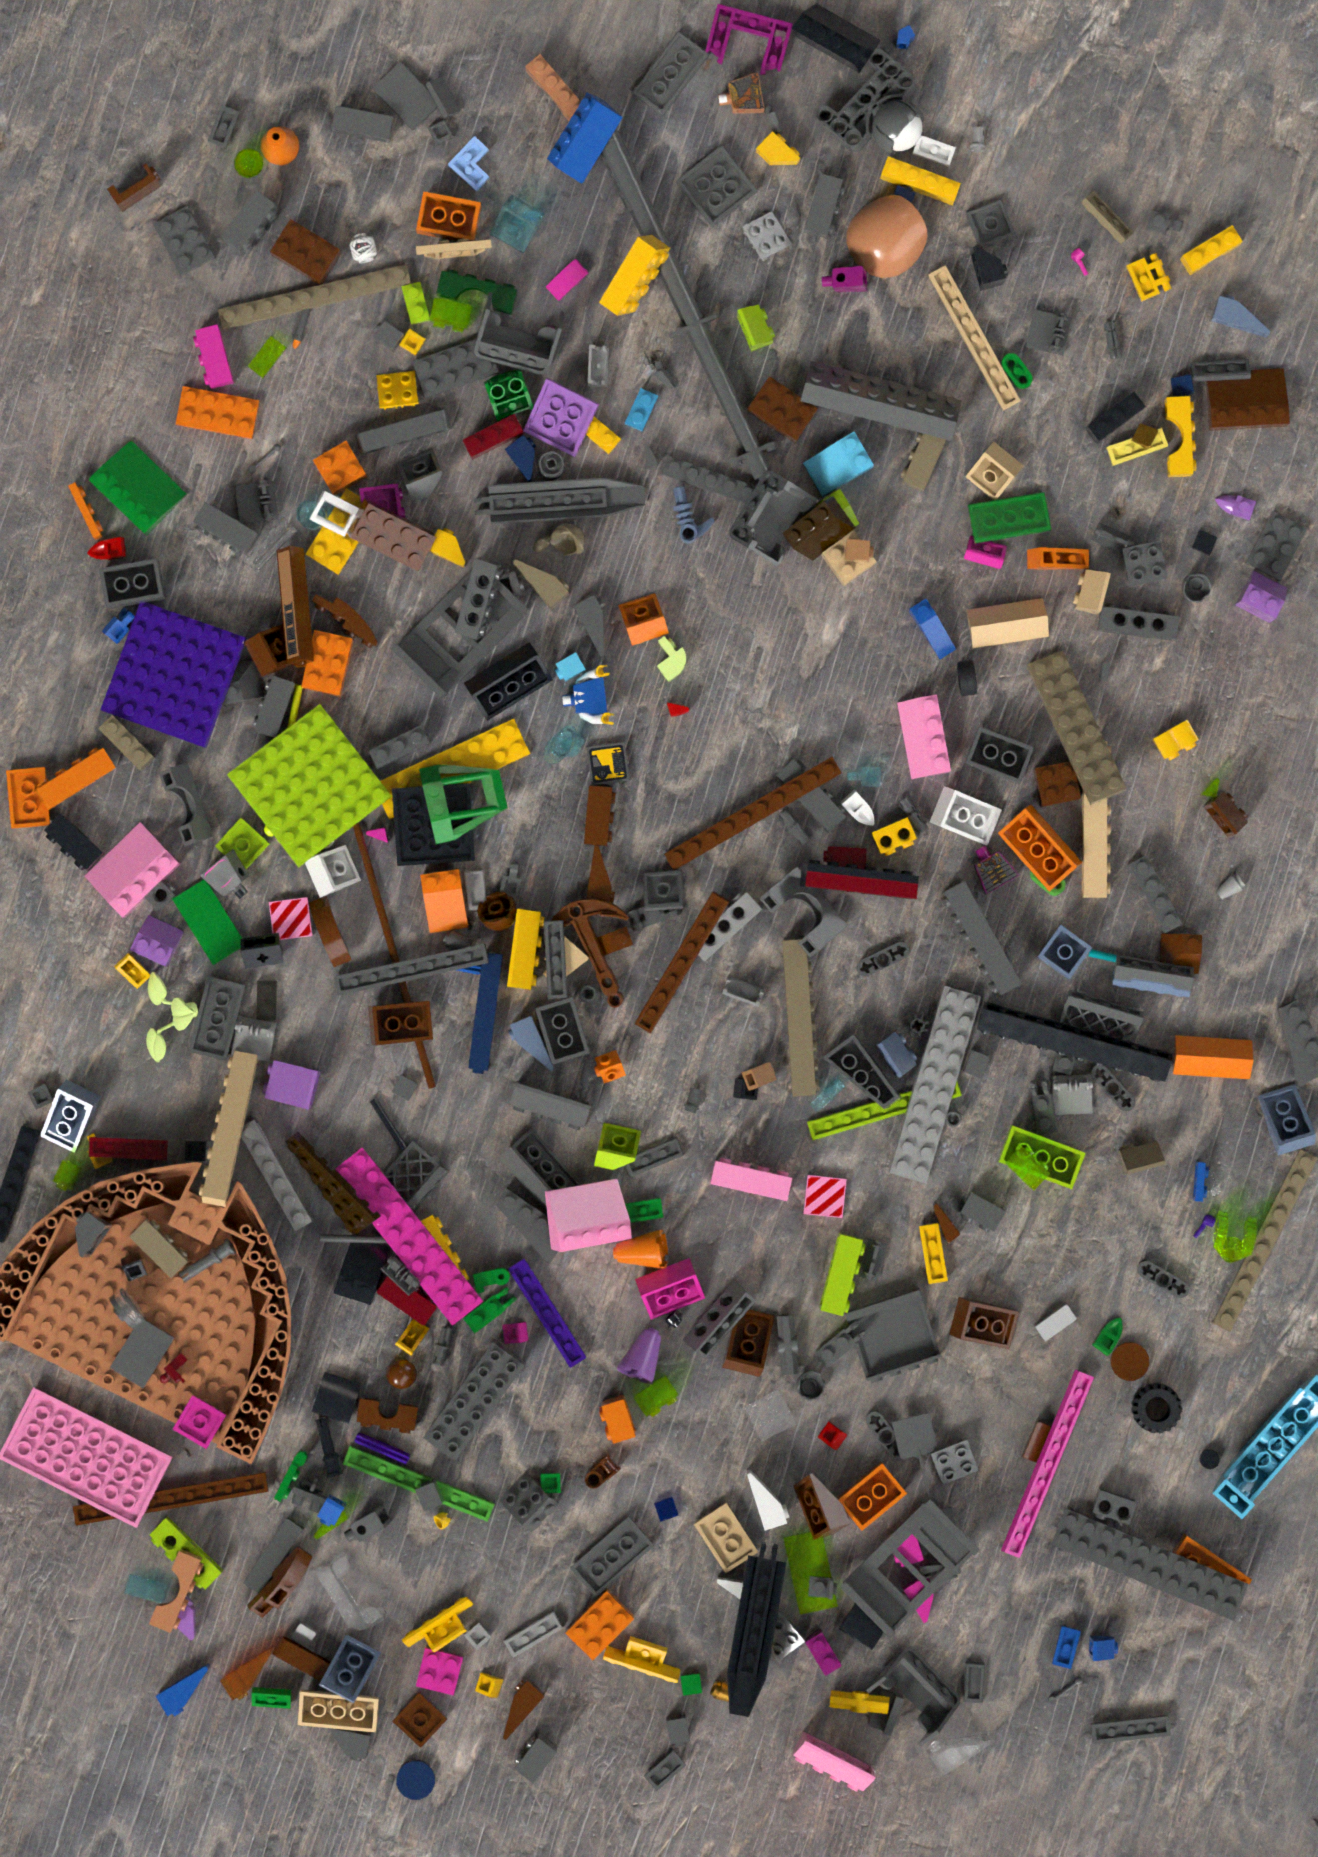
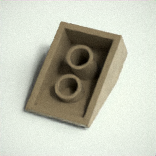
(545, 585)

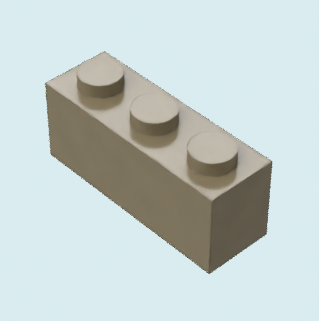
(922, 461)
(126, 742)
(159, 1247)

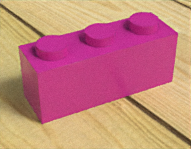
(213, 356)

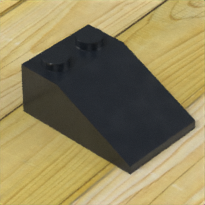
(361, 1271)

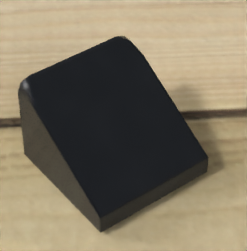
(742, 1092)
(133, 1266)

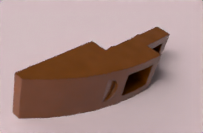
(354, 623)
(284, 1581)

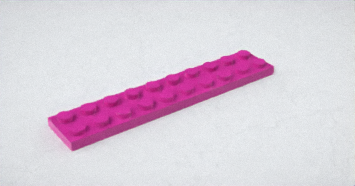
(410, 1238)

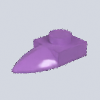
(1236, 505)

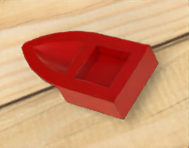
(108, 549)

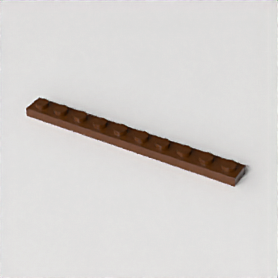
(753, 813)
(185, 1496)

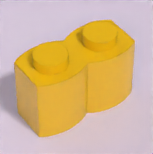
(1176, 739)

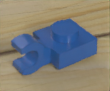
(116, 628)

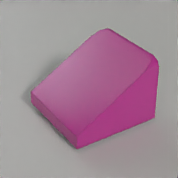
(380, 834)
(515, 1332)

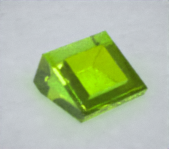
(1212, 789)

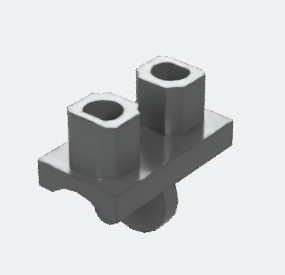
(302, 1493)

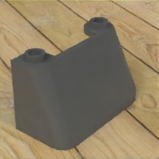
(770, 513)

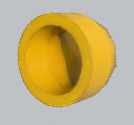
(441, 1520)

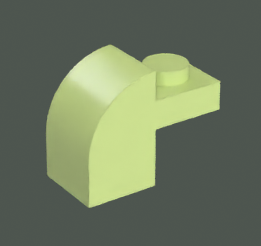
(674, 663)

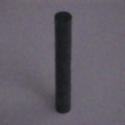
(388, 1124)

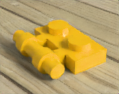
(1143, 280)

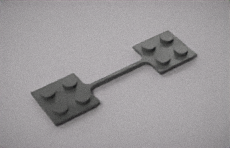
(914, 1439)

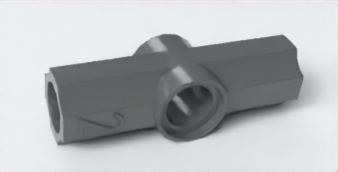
(787, 1344)

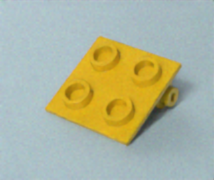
(397, 390)

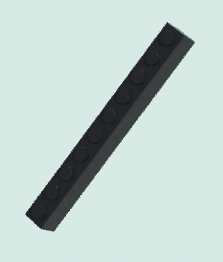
(1074, 1041)

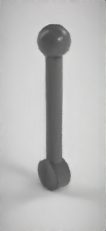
(252, 469)
(1052, 1699)

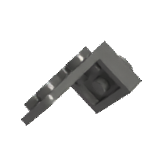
(528, 1503)

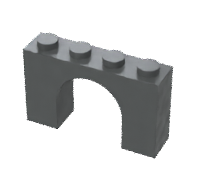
(826, 920)

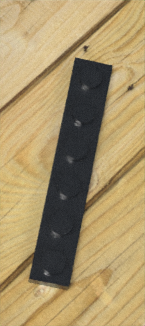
(16, 1175)

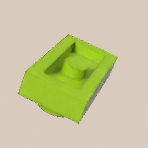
(415, 303)

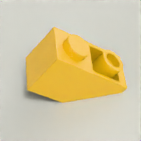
(776, 152)

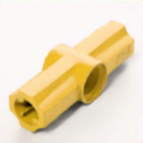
(859, 1702)

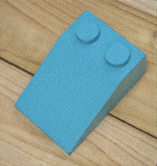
(838, 464)

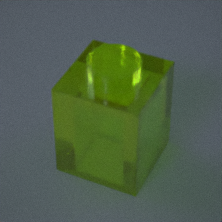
(66, 1175)

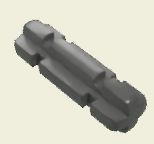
(1112, 339)

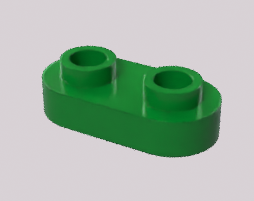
(1017, 371)

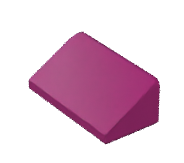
(985, 553)

